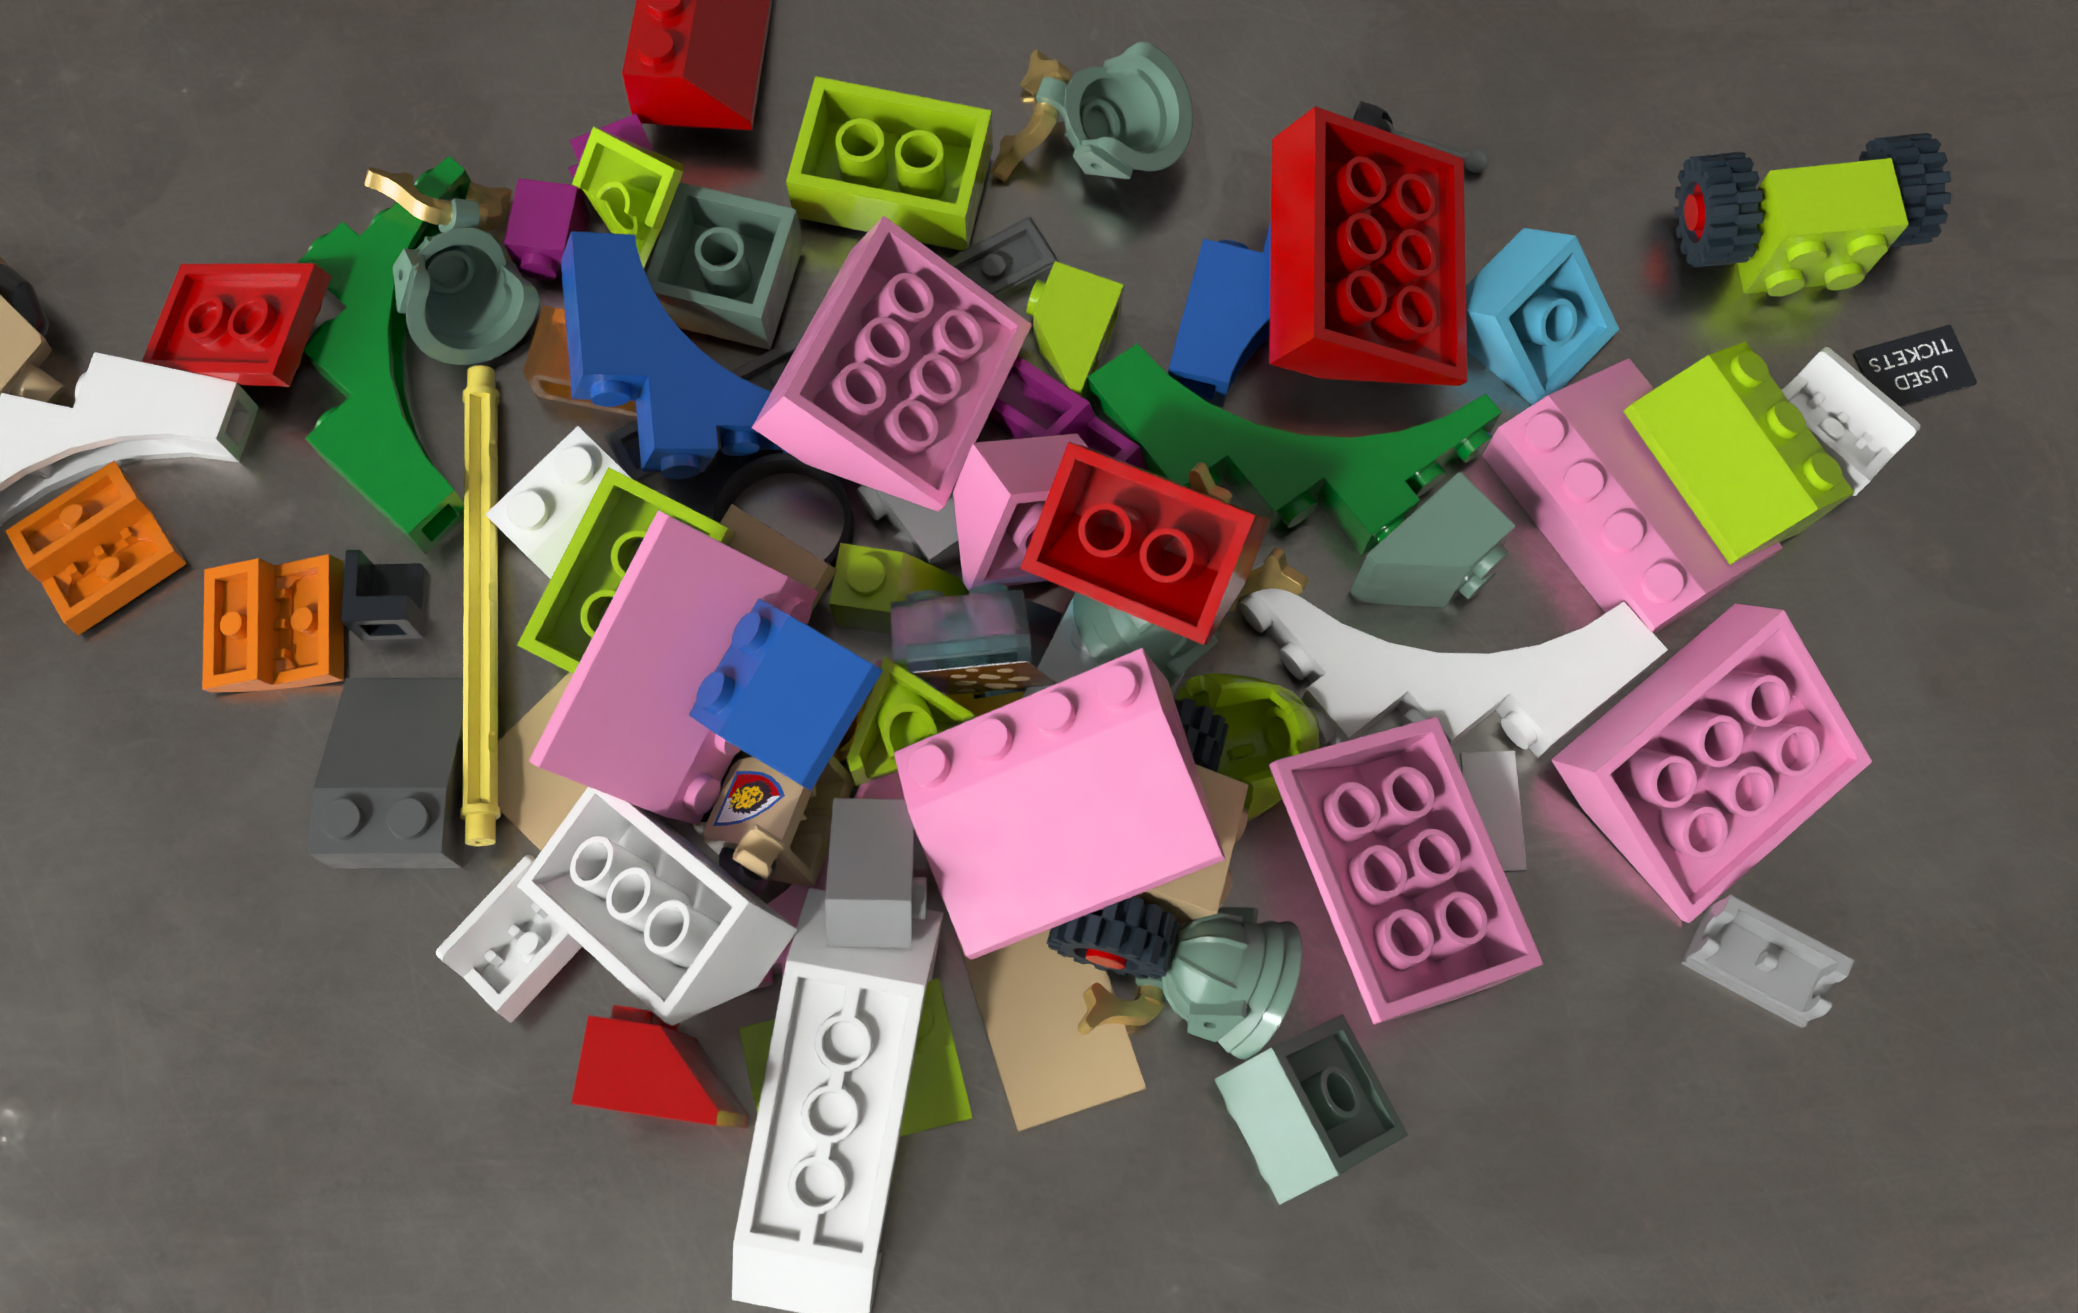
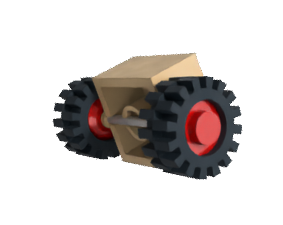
(1141, 930)

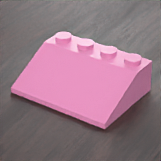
(895, 371)
(1610, 502)
(630, 698)
(1715, 757)
(1059, 804)
(1405, 869)

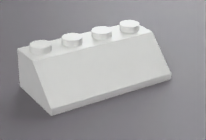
(654, 908)

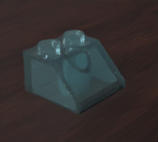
(960, 629)

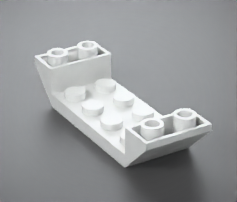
(830, 1119)

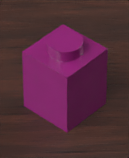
(542, 224)

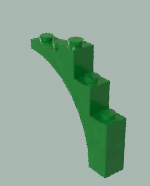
(362, 354)
(1359, 481)

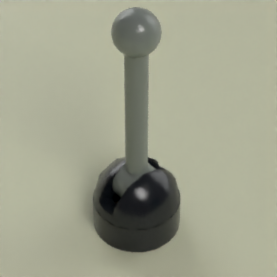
(1370, 114)

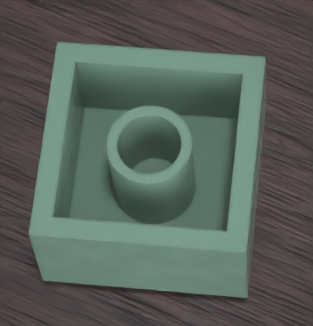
(725, 264)

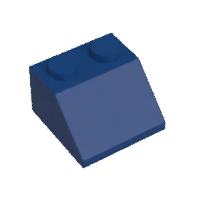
(784, 693)

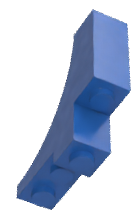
(1222, 318)
(633, 351)

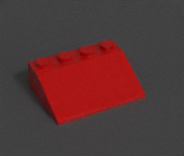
(1366, 255)

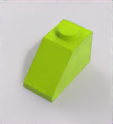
(1074, 322)
(874, 578)

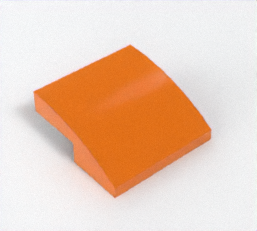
(95, 548)
(273, 625)

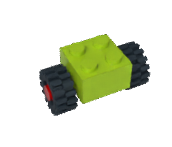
(1811, 220)

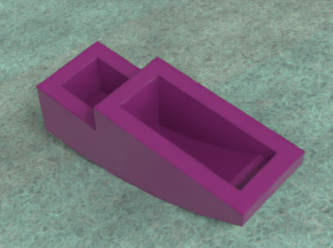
(1040, 406)

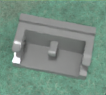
(1766, 961)

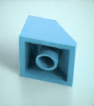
(1537, 313)

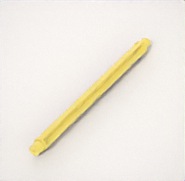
(480, 609)

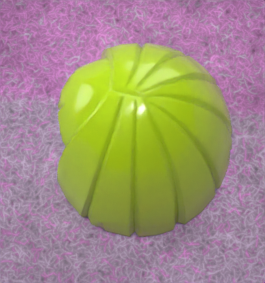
(1262, 727)

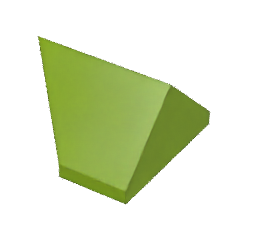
(628, 186)
(896, 716)

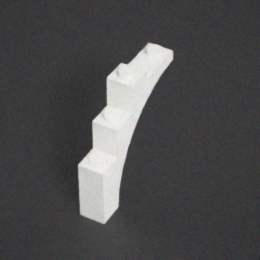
(119, 414)
(1534, 688)

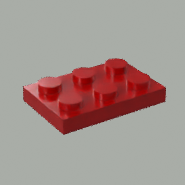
(239, 321)

